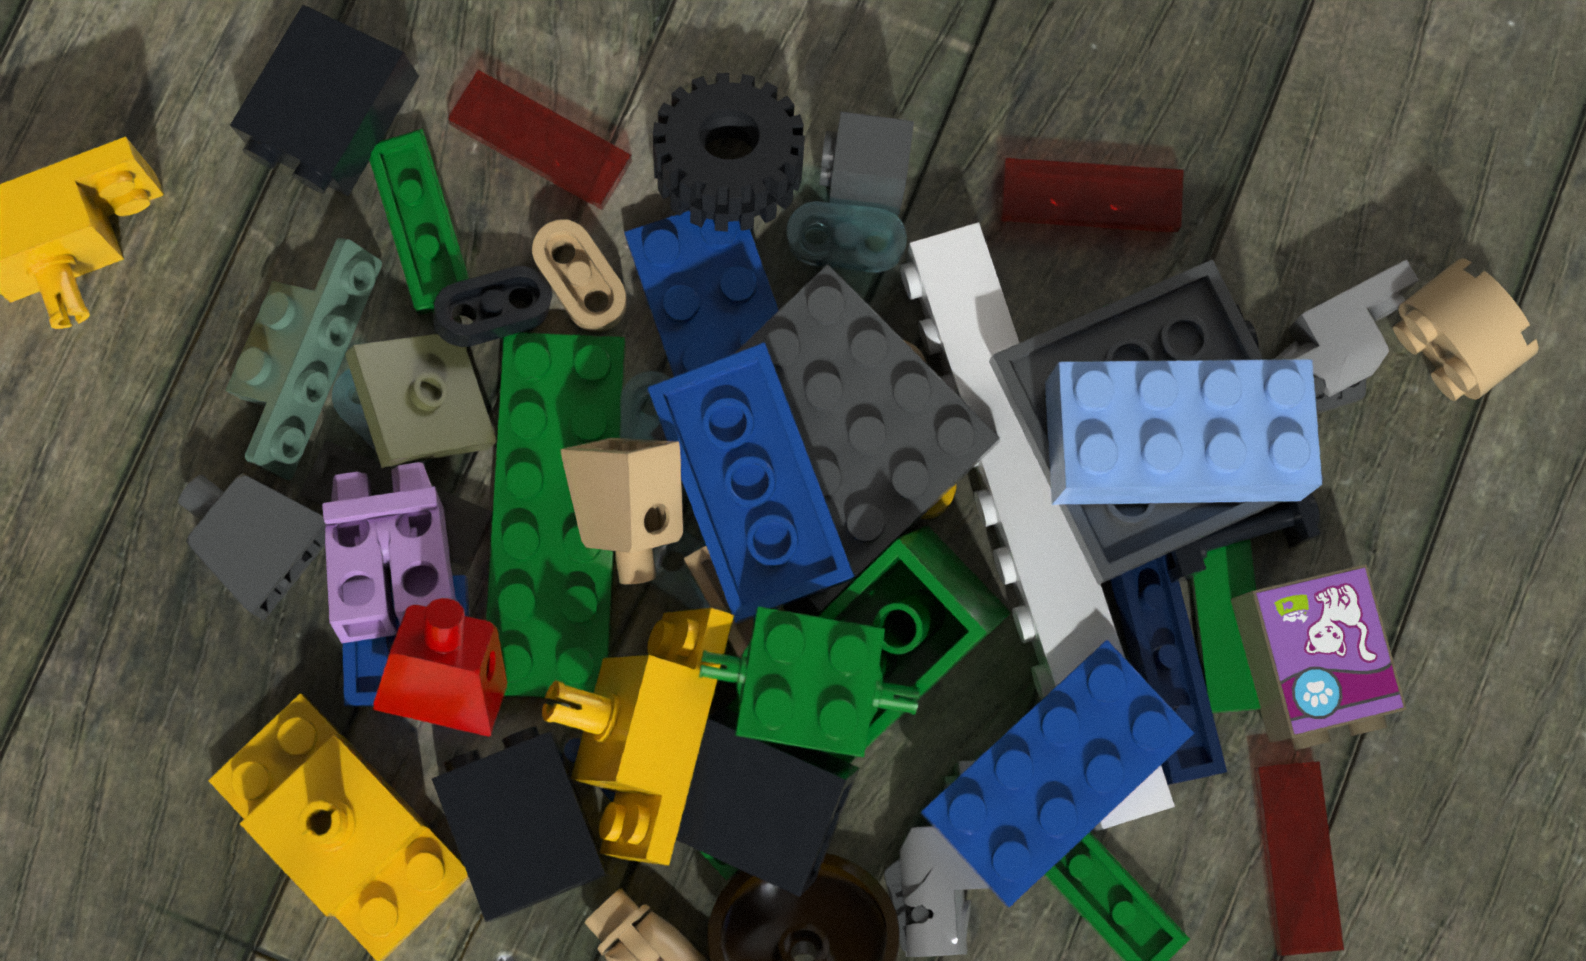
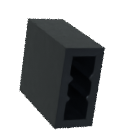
(324, 101)
(764, 804)
(518, 823)

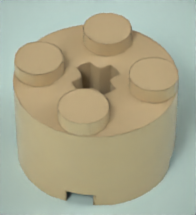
(1465, 330)

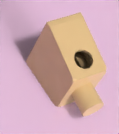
(626, 499)

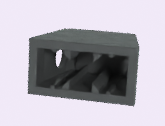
(252, 538)

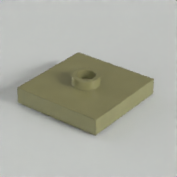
(419, 399)

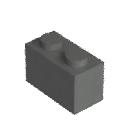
(867, 161)

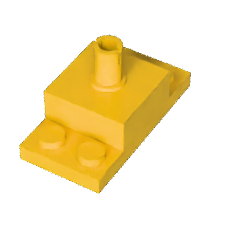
(60, 225)
(645, 731)
(339, 828)

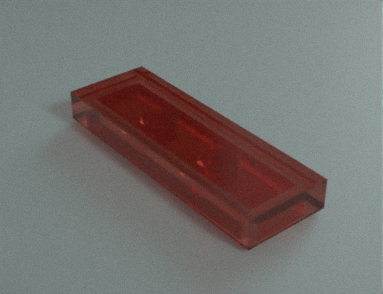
(540, 139)
(1092, 195)
(1298, 858)

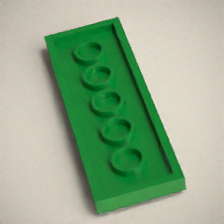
(543, 582)

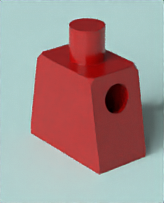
(444, 669)

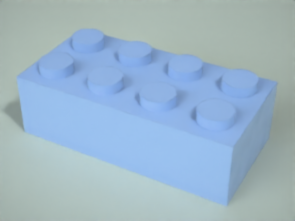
(1182, 431)

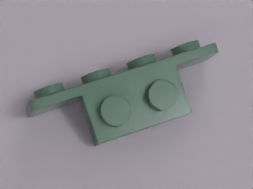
(298, 352)

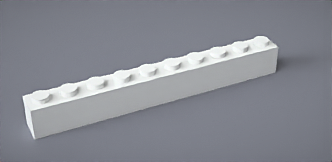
(1055, 587)

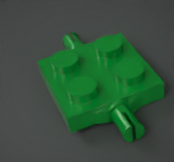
(809, 682)

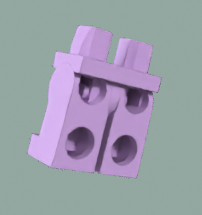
(381, 533)

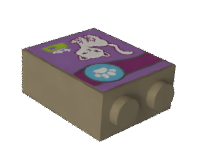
(1319, 657)

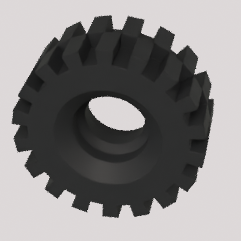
(726, 187)

